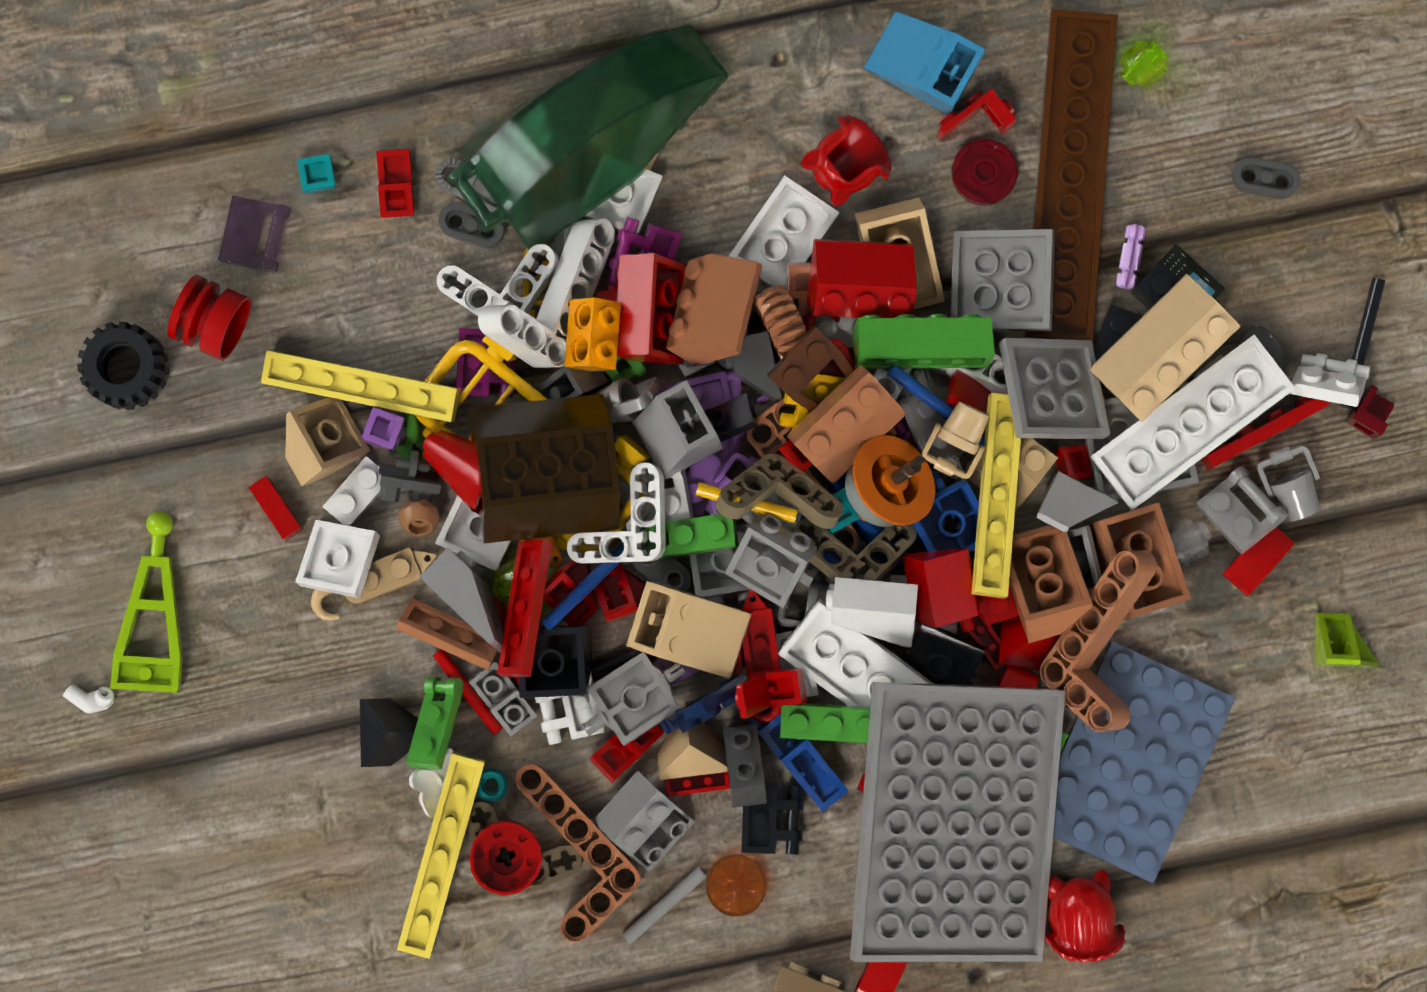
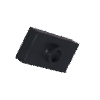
(733, 417)

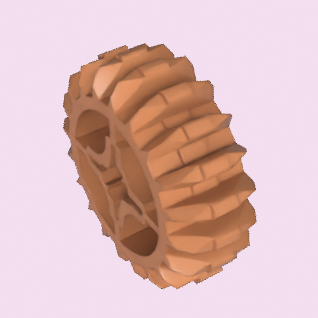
(780, 319)

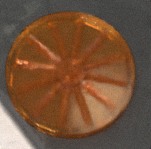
(736, 885)

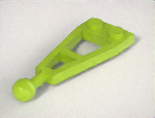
(150, 673)

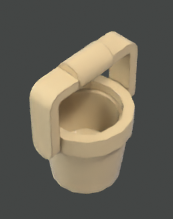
(962, 430)

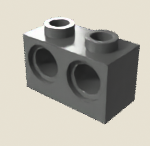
(744, 766)

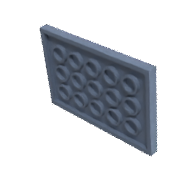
(1131, 786)

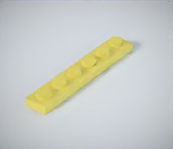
(360, 385)
(996, 501)
(441, 855)

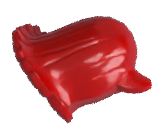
(848, 159)
(1083, 919)

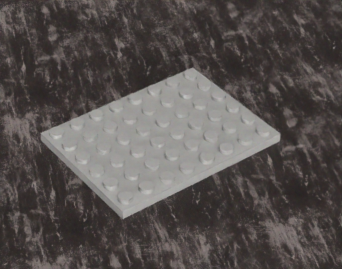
(957, 823)

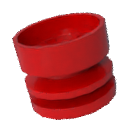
(209, 317)
(494, 874)

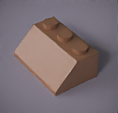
(713, 308)
(844, 421)
(1145, 531)
(1046, 583)

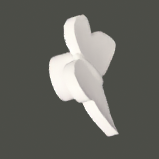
(429, 784)

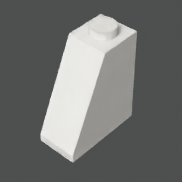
(874, 608)

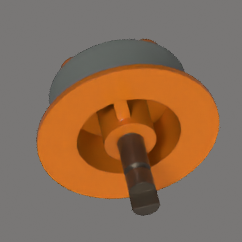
(890, 482)

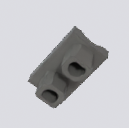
(408, 475)

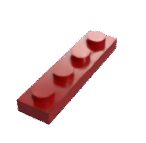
(1251, 436)
(524, 608)

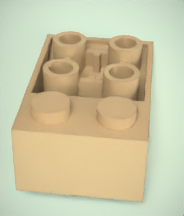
(688, 629)

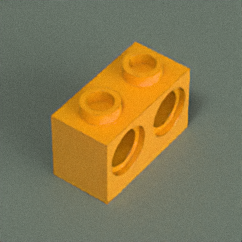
(592, 334)

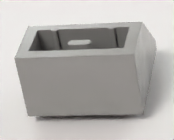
(676, 430)
(643, 821)

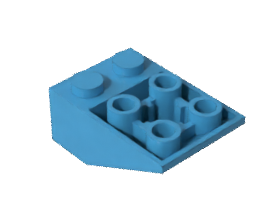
(925, 61)

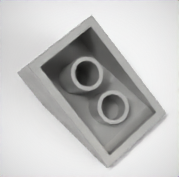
(459, 584)

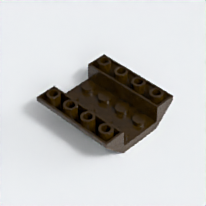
(546, 468)

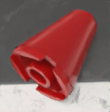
(457, 464)

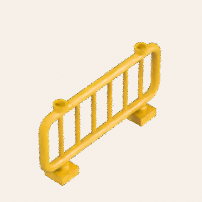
(629, 452)

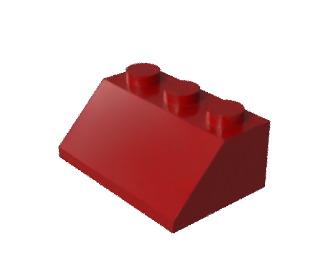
(861, 279)
(648, 305)

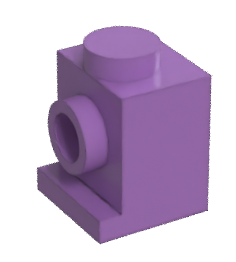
(383, 429)

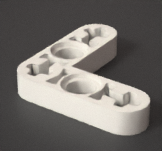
(495, 298)
(634, 538)

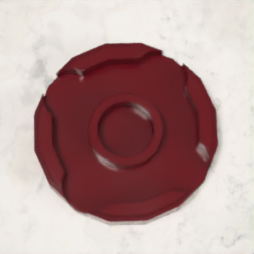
(984, 172)

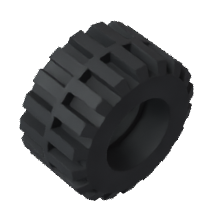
(104, 346)

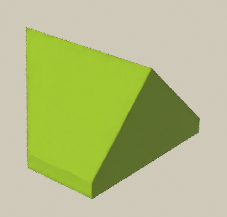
(1340, 642)

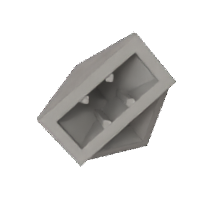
(1070, 502)

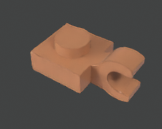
(797, 285)

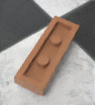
(446, 633)

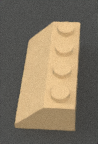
(1164, 347)

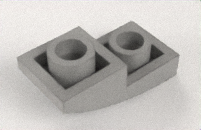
(502, 699)

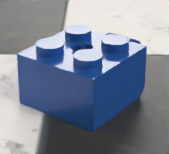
(953, 502)

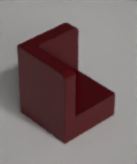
(1371, 413)

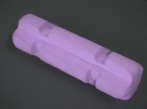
(1131, 256)

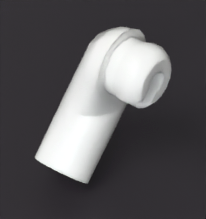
(92, 701)

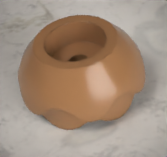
(418, 517)

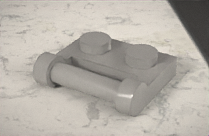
(1232, 516)

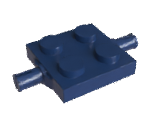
(704, 707)

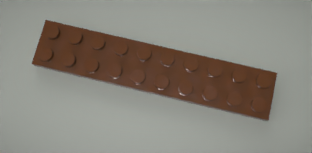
(1075, 162)

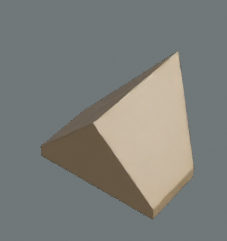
(691, 753)

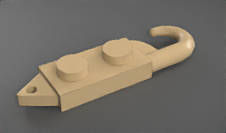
(383, 577)

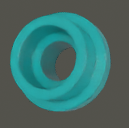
(500, 792)

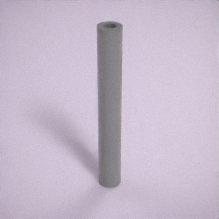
(664, 905)

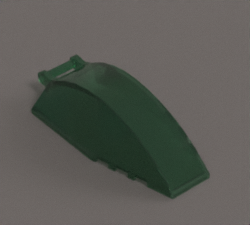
(587, 134)

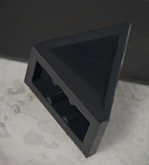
(384, 732)

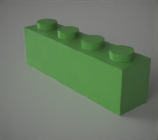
(923, 342)

